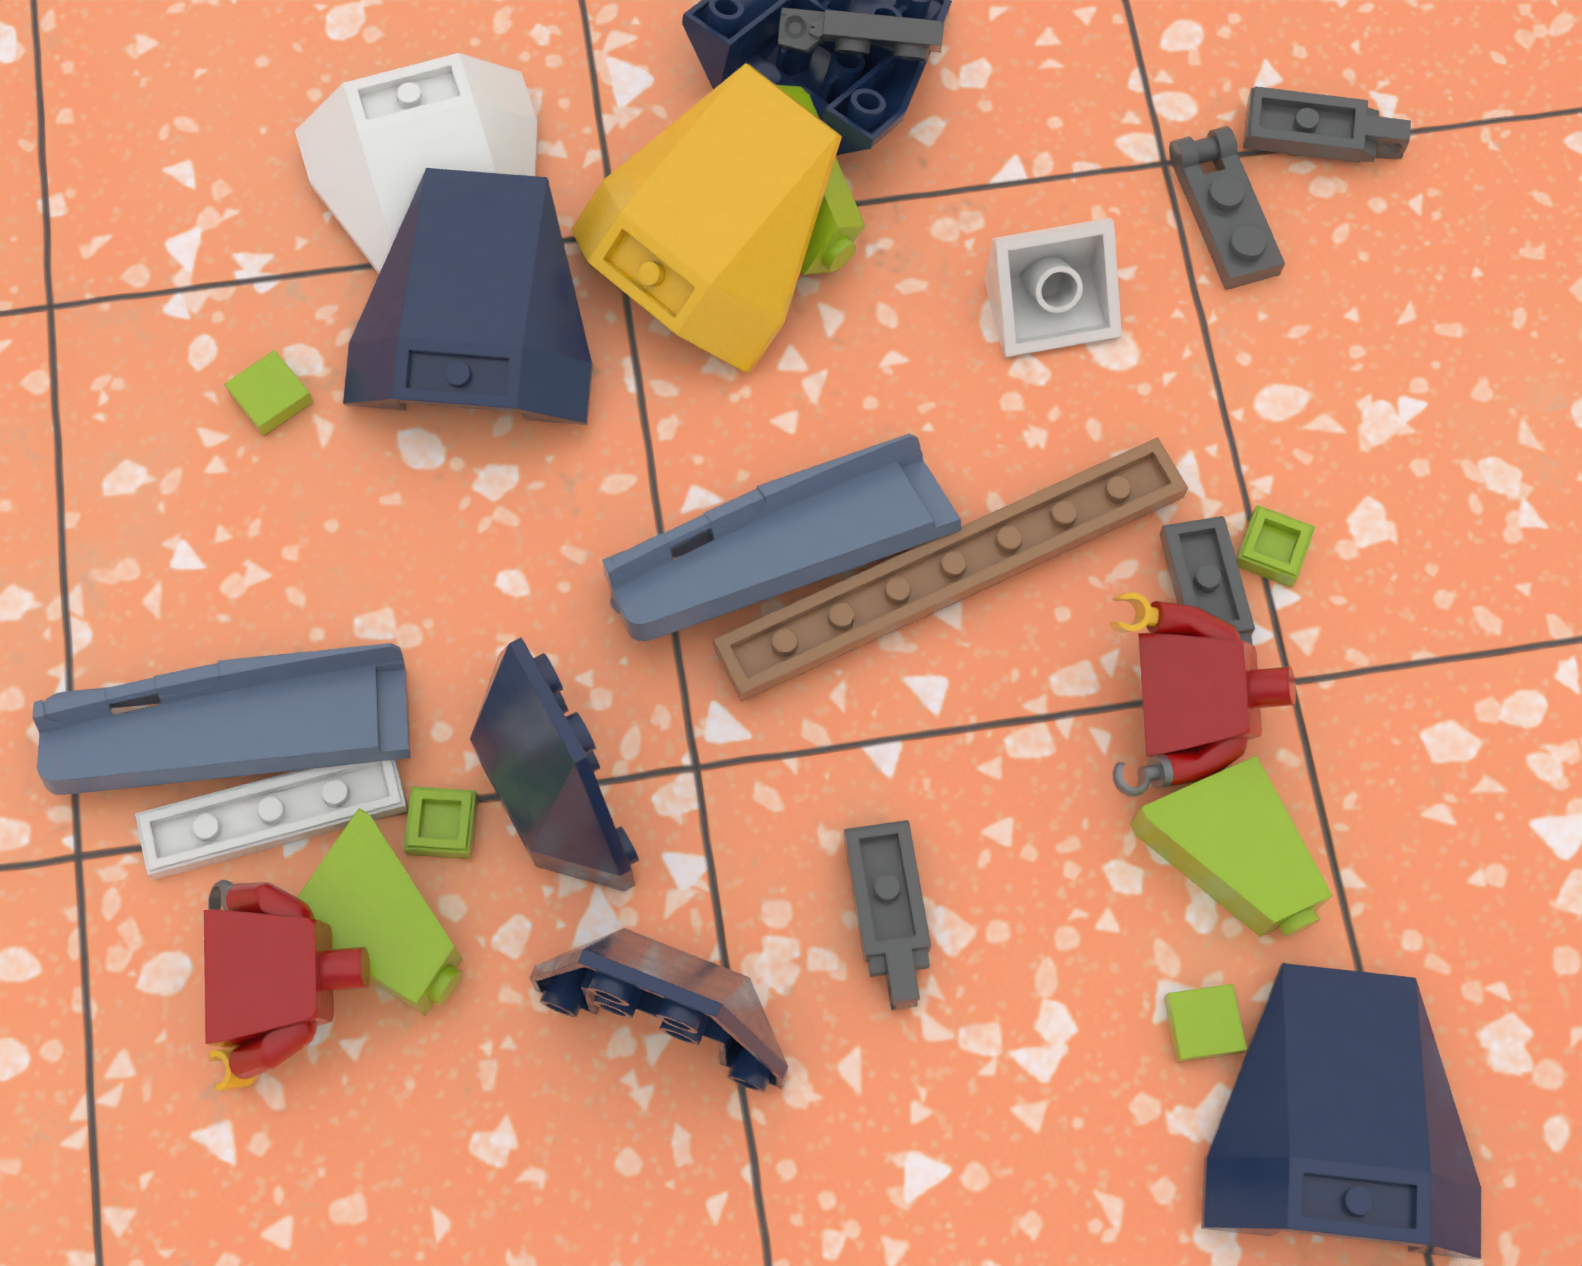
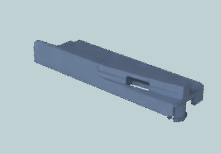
(781, 538)
(228, 721)

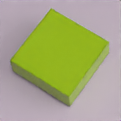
(268, 392)
(1274, 546)
(441, 822)
(1205, 1023)

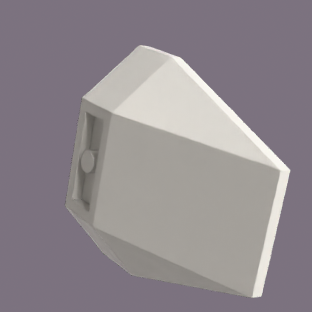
(384, 130)

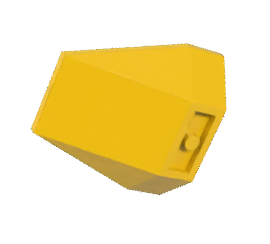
(716, 216)

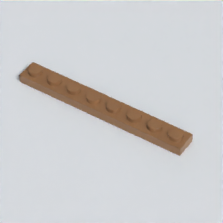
(948, 569)

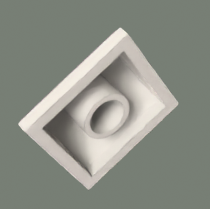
(1054, 287)

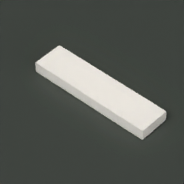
(265, 815)

